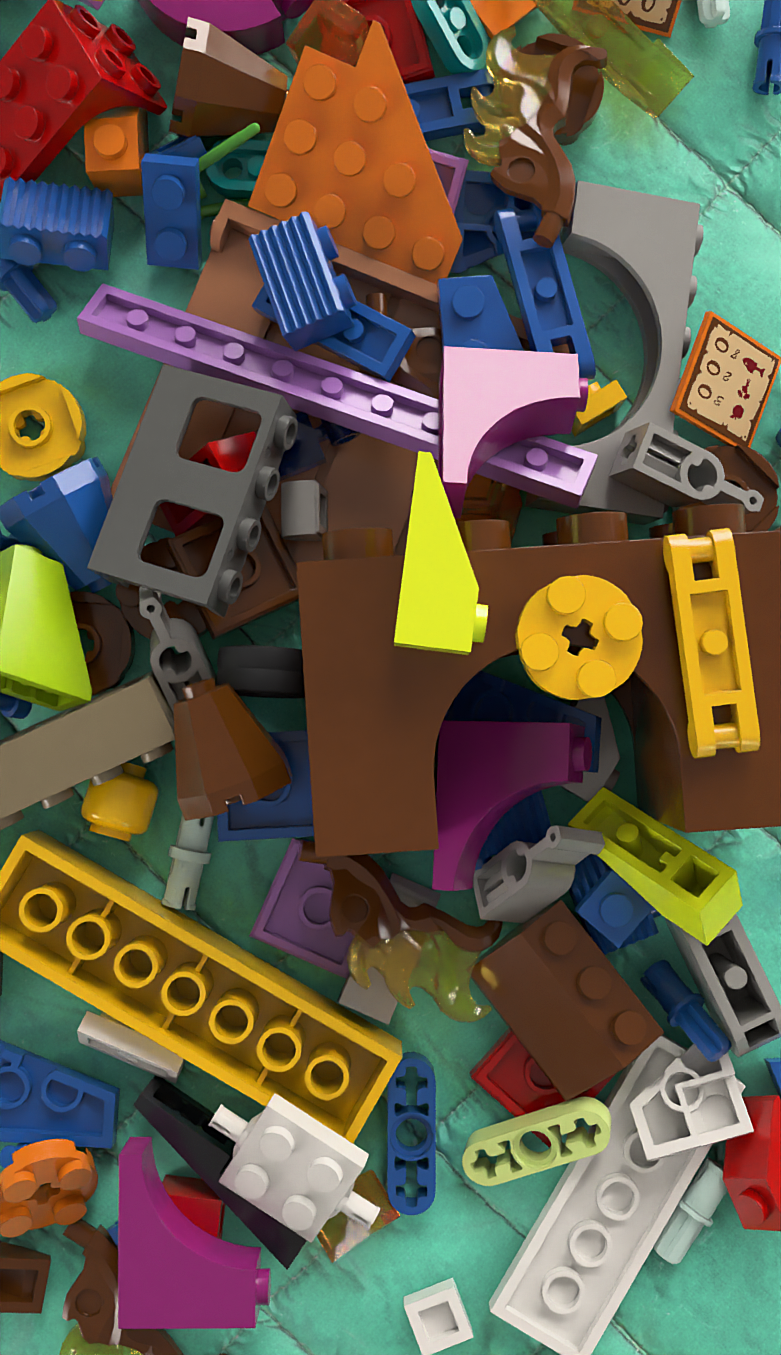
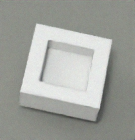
(438, 1317)

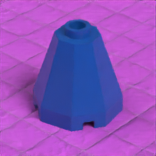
(64, 519)

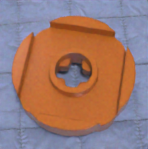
(68, 1184)

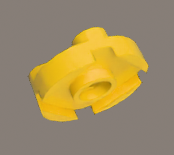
(59, 442)
(567, 603)

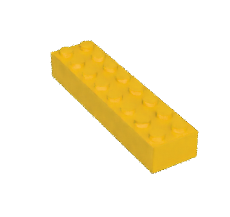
(189, 987)

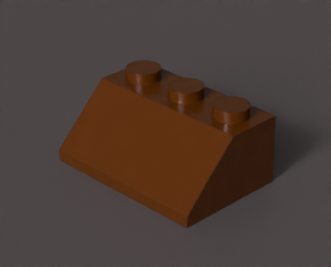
(564, 1001)

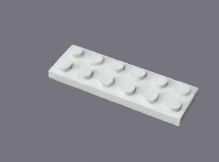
(597, 1225)

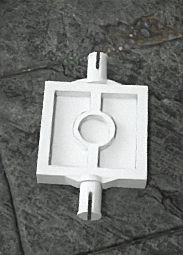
(294, 1167)

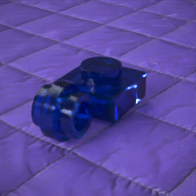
(306, 450)

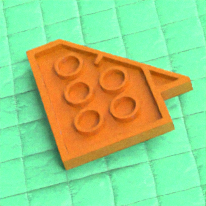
(359, 163)

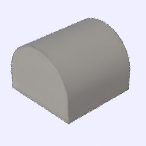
(303, 510)

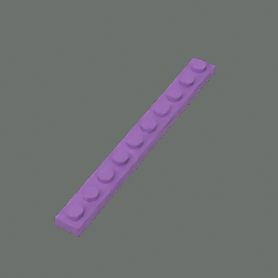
(321, 389)

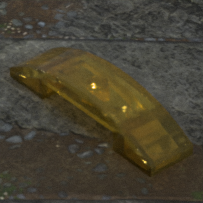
(635, 65)

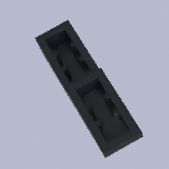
(208, 1152)

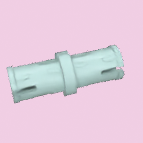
(187, 863)

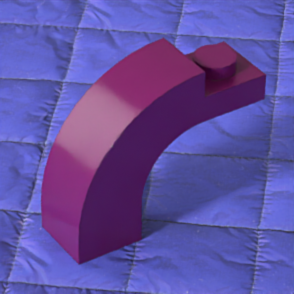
(249, 22)

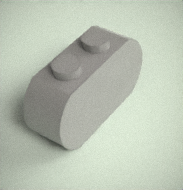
(732, 985)

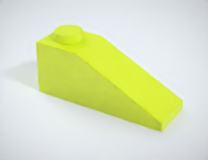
(438, 583)
(663, 866)

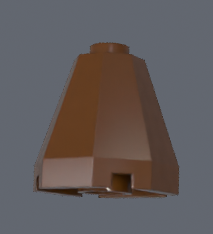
(224, 86)
(222, 752)

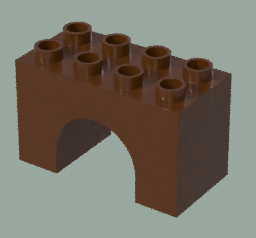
(382, 704)

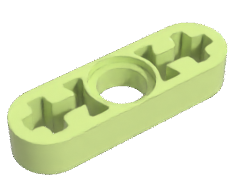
(520, 1160)

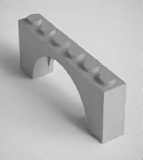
(649, 254)

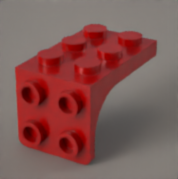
(59, 79)

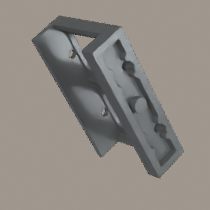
(159, 476)

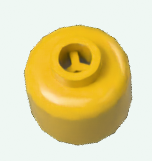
(121, 804)

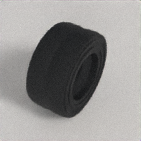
(262, 671)

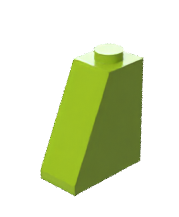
(39, 632)

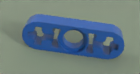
(427, 1148)

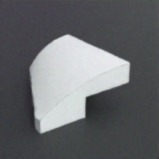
(690, 1106)

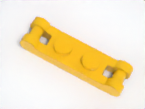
(712, 643)

